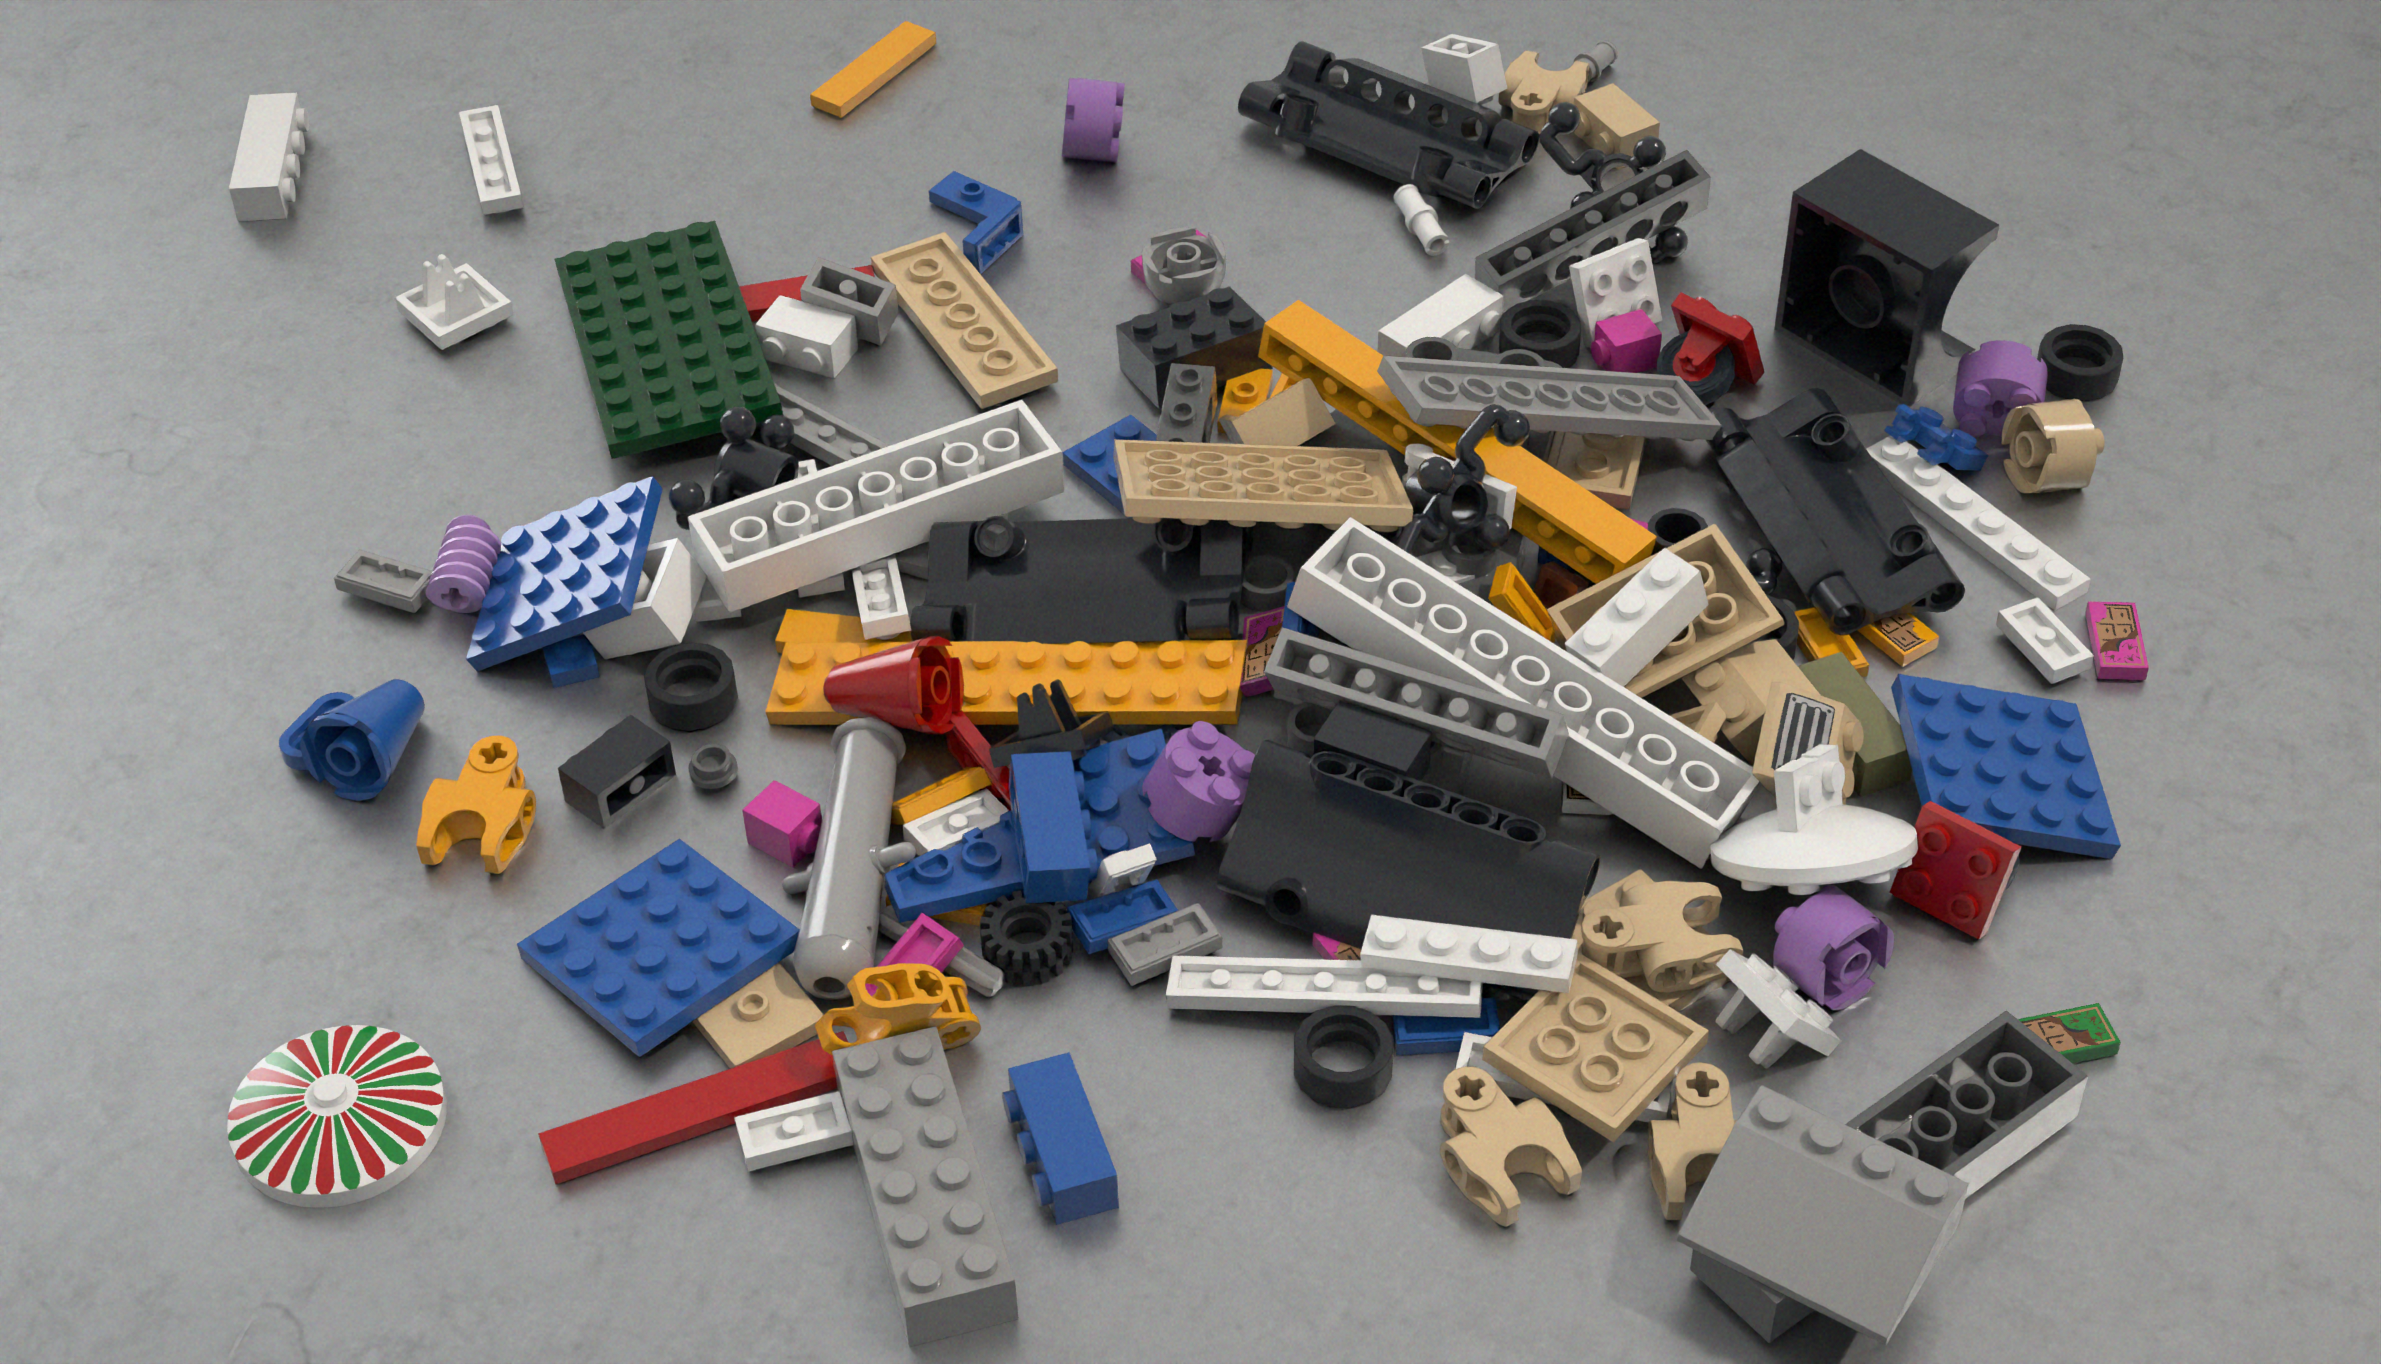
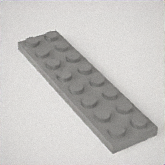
(1549, 398)

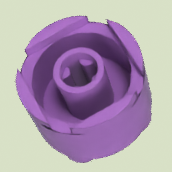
(1093, 119)
(1994, 383)
(1198, 783)
(1832, 947)

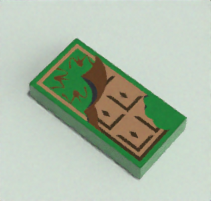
(2076, 1032)

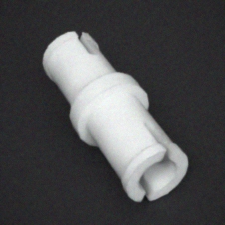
(1421, 220)

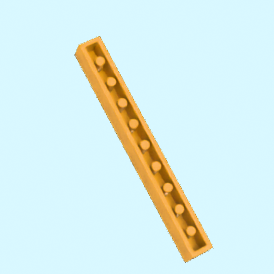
(1547, 503)

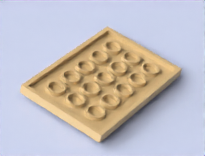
(1259, 484)

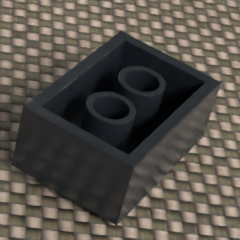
(1202, 331)

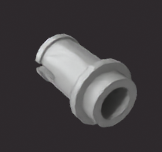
(1599, 58)

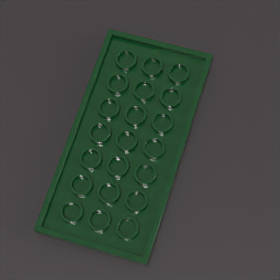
(665, 338)

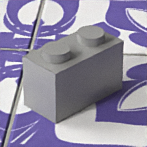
(853, 293)

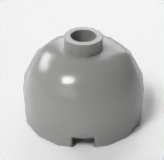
(1183, 264)

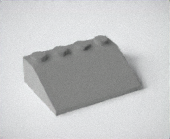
(1824, 1214)

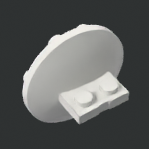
(1813, 834)

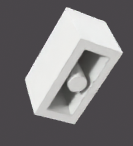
(1465, 67)
(807, 336)

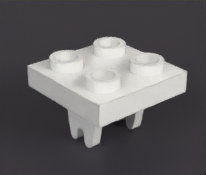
(1615, 285)
(452, 303)
(1776, 997)

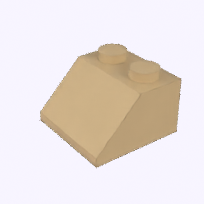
(1742, 687)

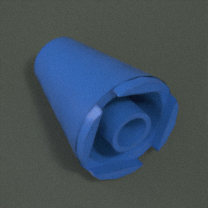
(363, 739)

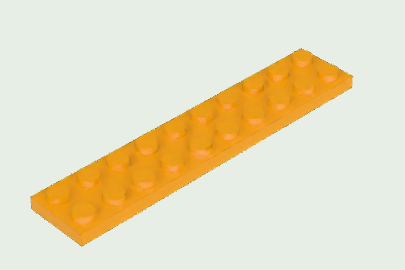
(1128, 679)

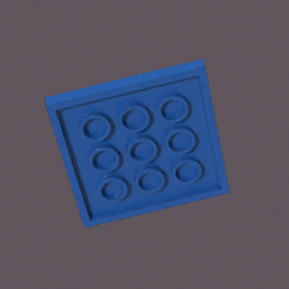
(565, 573)
(2006, 764)
(659, 946)

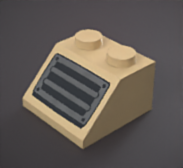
(1797, 723)

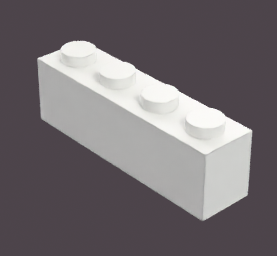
(268, 157)

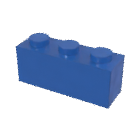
(1051, 827)
(1061, 1139)

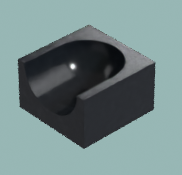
(1874, 273)

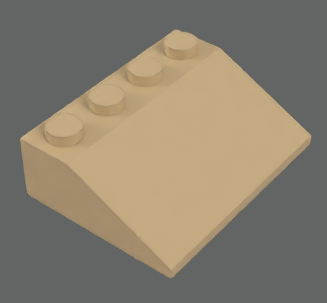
(1733, 618)

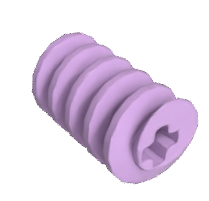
(464, 565)

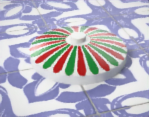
(337, 1116)

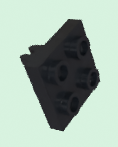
(1051, 726)

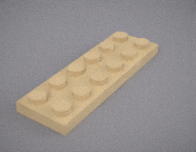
(965, 320)

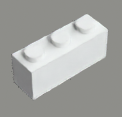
(1460, 312)
(1641, 618)

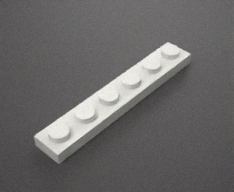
(1980, 524)
(1312, 986)

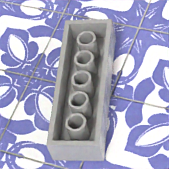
(925, 1187)

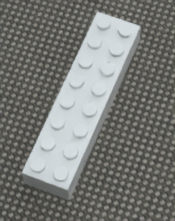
(874, 505)

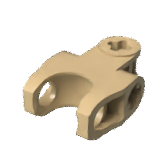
(1535, 90)
(1655, 935)
(1500, 1140)
(1689, 1144)

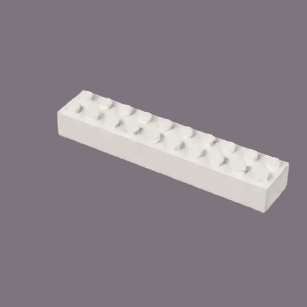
(1617, 743)

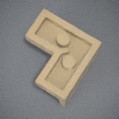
(1281, 420)

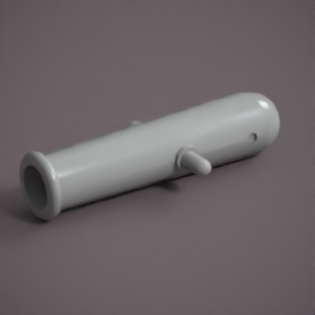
(849, 860)

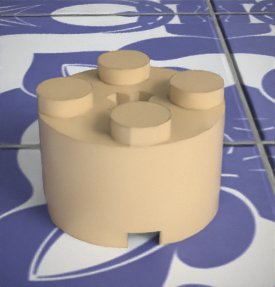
(2051, 446)

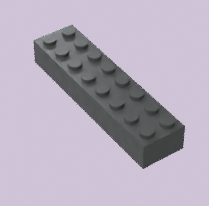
(1961, 1114)

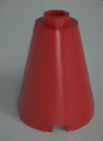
(903, 685)

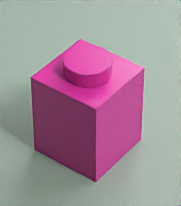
(1627, 343)
(783, 823)

